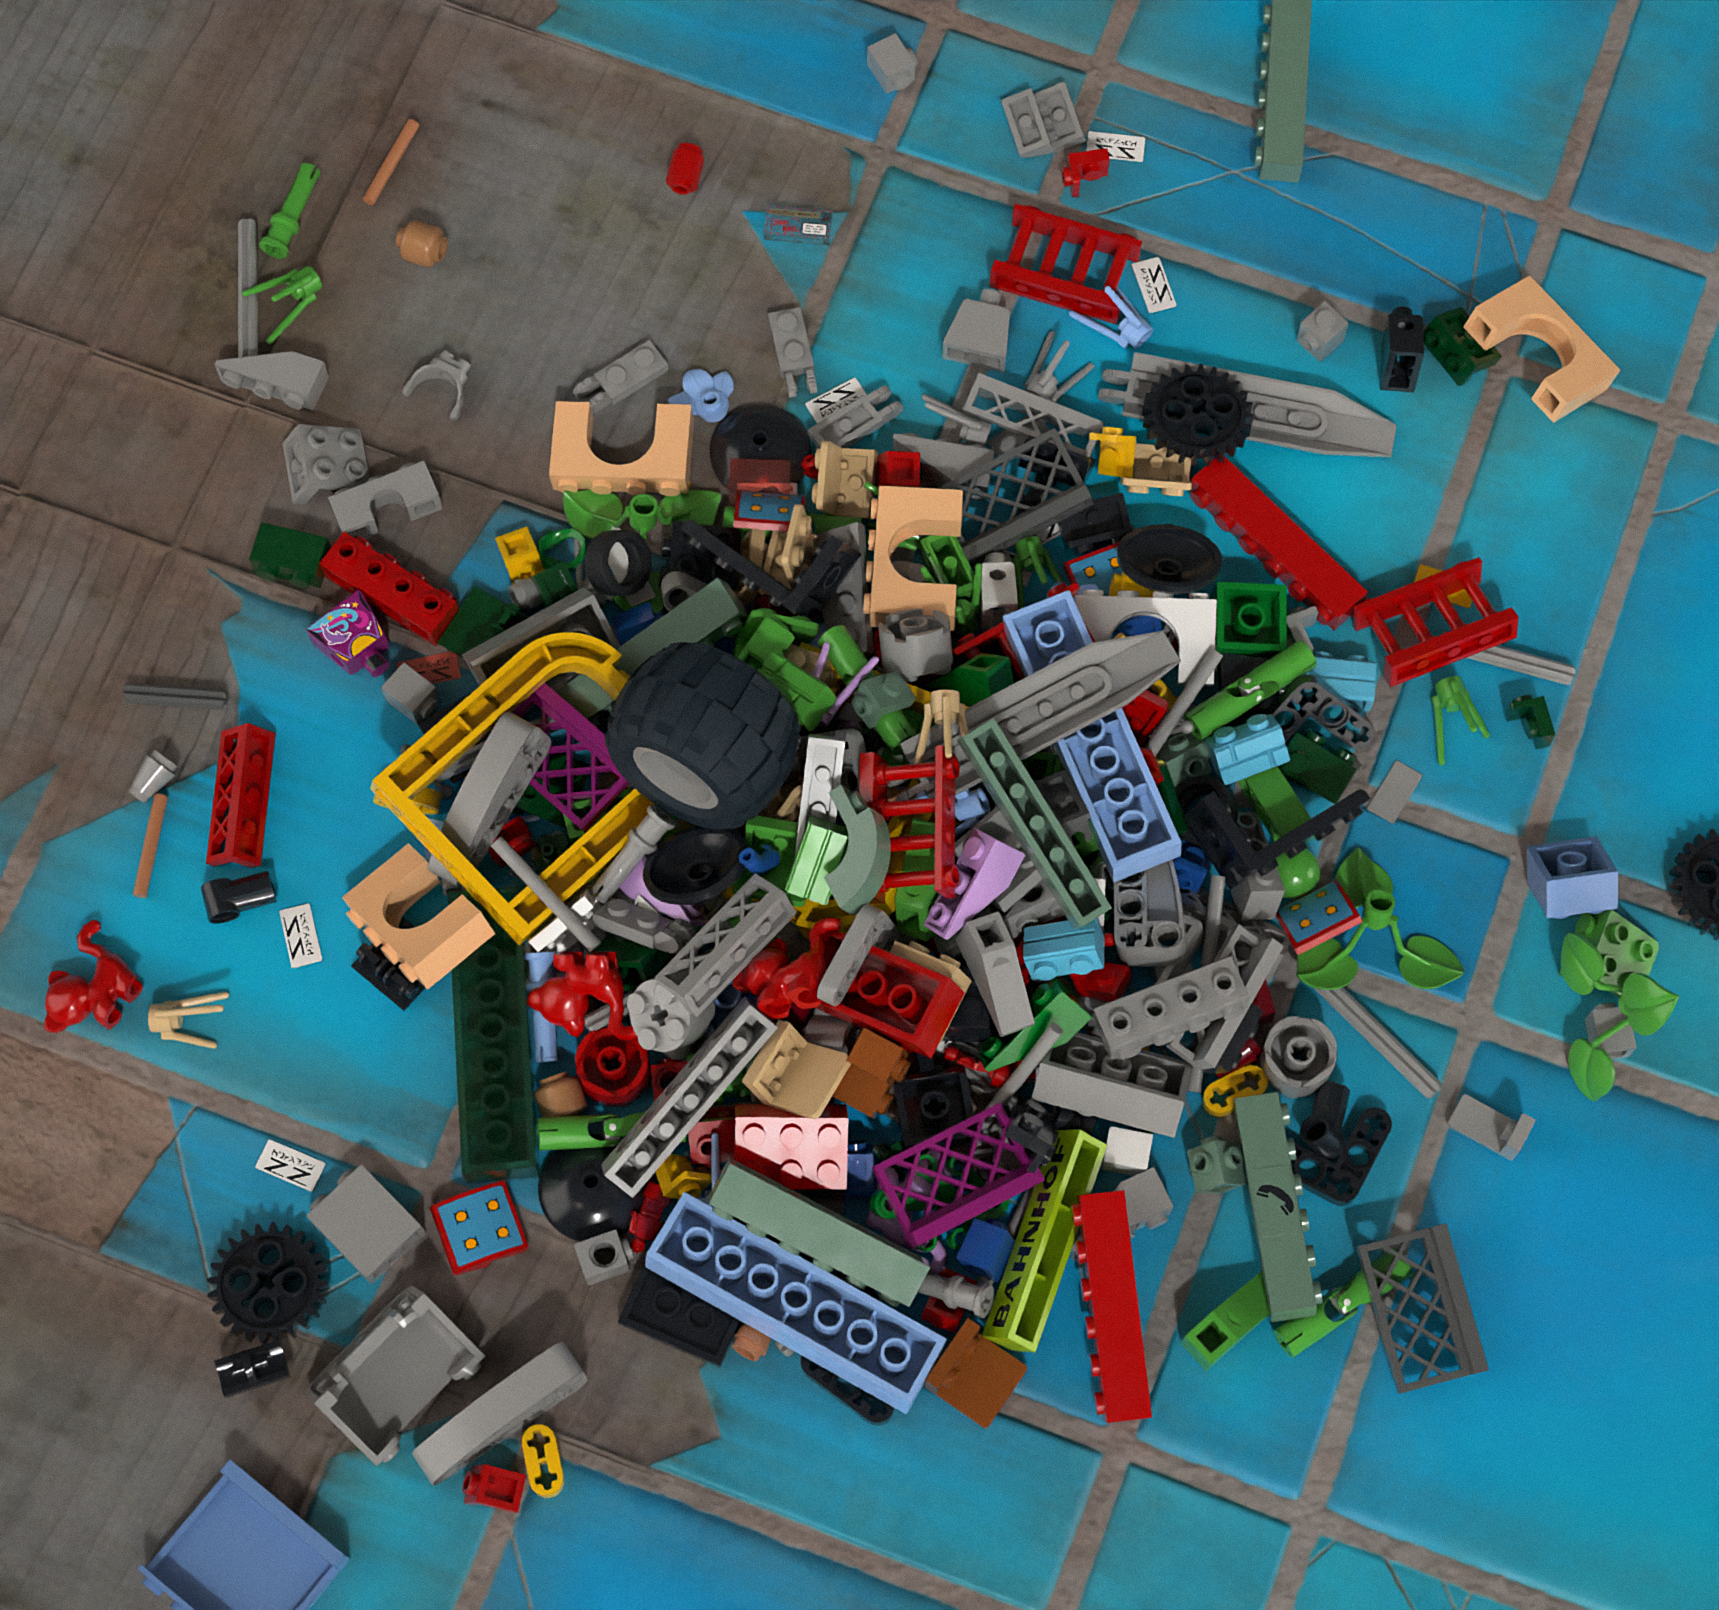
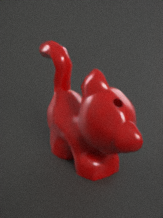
(779, 981)
(73, 998)
(566, 999)

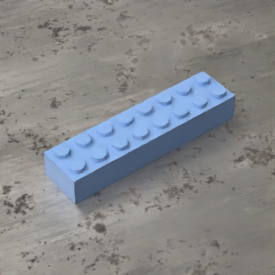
(1102, 757)
(795, 1303)

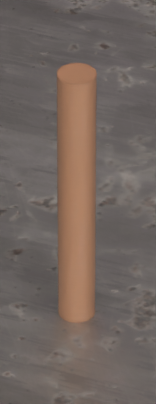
(391, 162)
(150, 846)

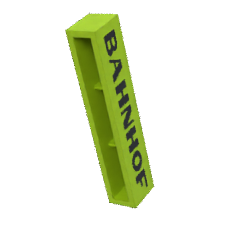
(1043, 1243)

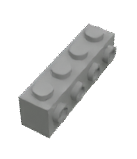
(1171, 1008)

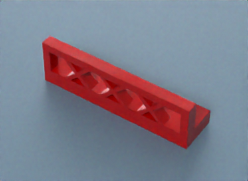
(245, 794)

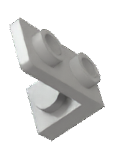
(1490, 1127)

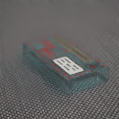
(798, 225)

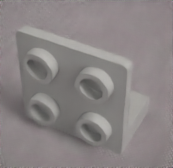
(323, 460)
(1026, 875)

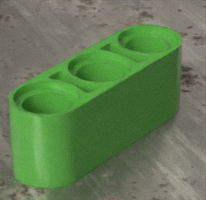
(1274, 802)

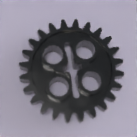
(1197, 415)
(1697, 897)
(247, 1259)

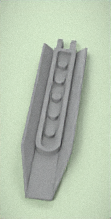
(1283, 411)
(1054, 702)

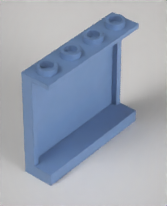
(243, 1553)

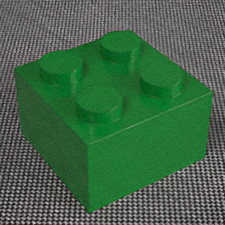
(1250, 619)

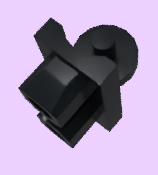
(252, 1368)

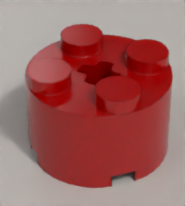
(617, 1086)

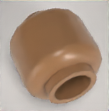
(422, 243)
(560, 1096)

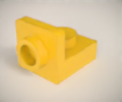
(1116, 452)
(519, 554)
(677, 1177)

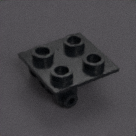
(385, 976)

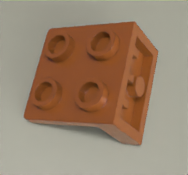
(975, 1375)

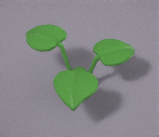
(597, 513)
(1424, 960)
(1642, 1000)

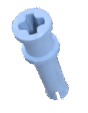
(540, 970)

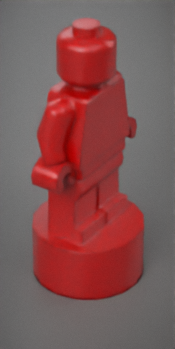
(999, 1076)
(646, 1222)

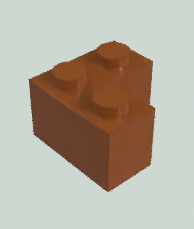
(872, 1073)

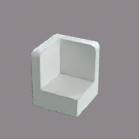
(1127, 1151)

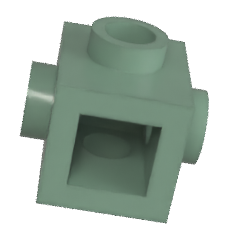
(1185, 757)
(1216, 1166)

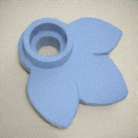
(705, 394)

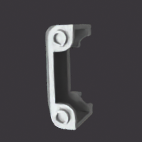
(393, 1373)

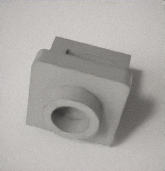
(1297, 621)

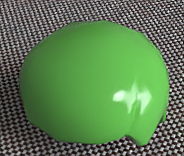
(1299, 874)

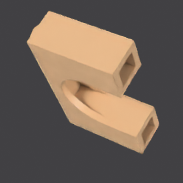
(1531, 311)
(661, 470)
(899, 516)
(425, 950)

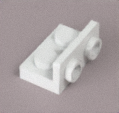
(555, 935)

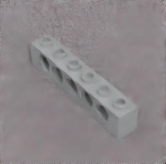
(688, 1097)

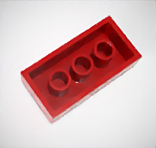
(895, 998)

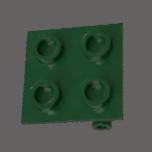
(478, 621)
(537, 805)

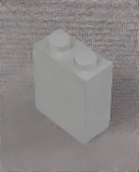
(365, 1223)

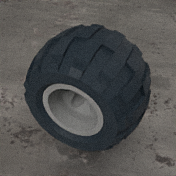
(703, 735)

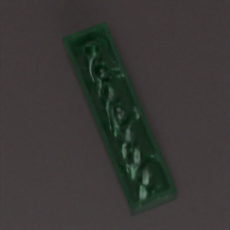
(495, 1057)

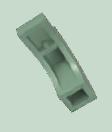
(867, 855)

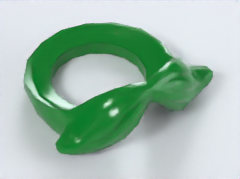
(551, 539)

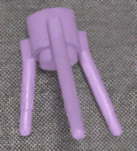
(844, 695)

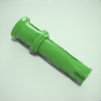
(285, 223)

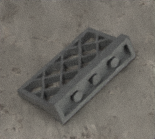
(1034, 518)
(1452, 1298)

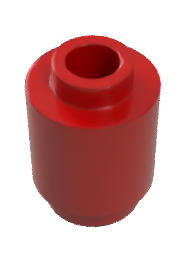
(685, 168)

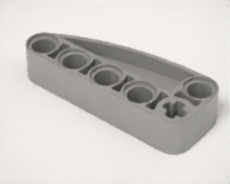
(492, 789)
(1158, 920)
(500, 1413)

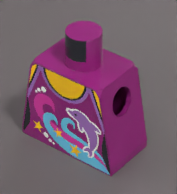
(351, 637)

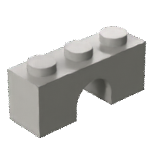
(408, 487)

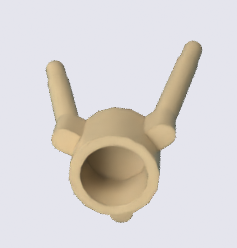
(944, 708)
(169, 1017)

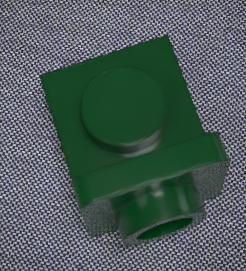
(554, 583)
(1536, 721)

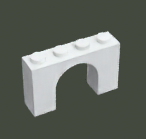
(1189, 619)

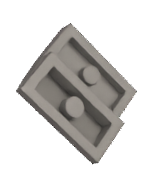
(1043, 121)

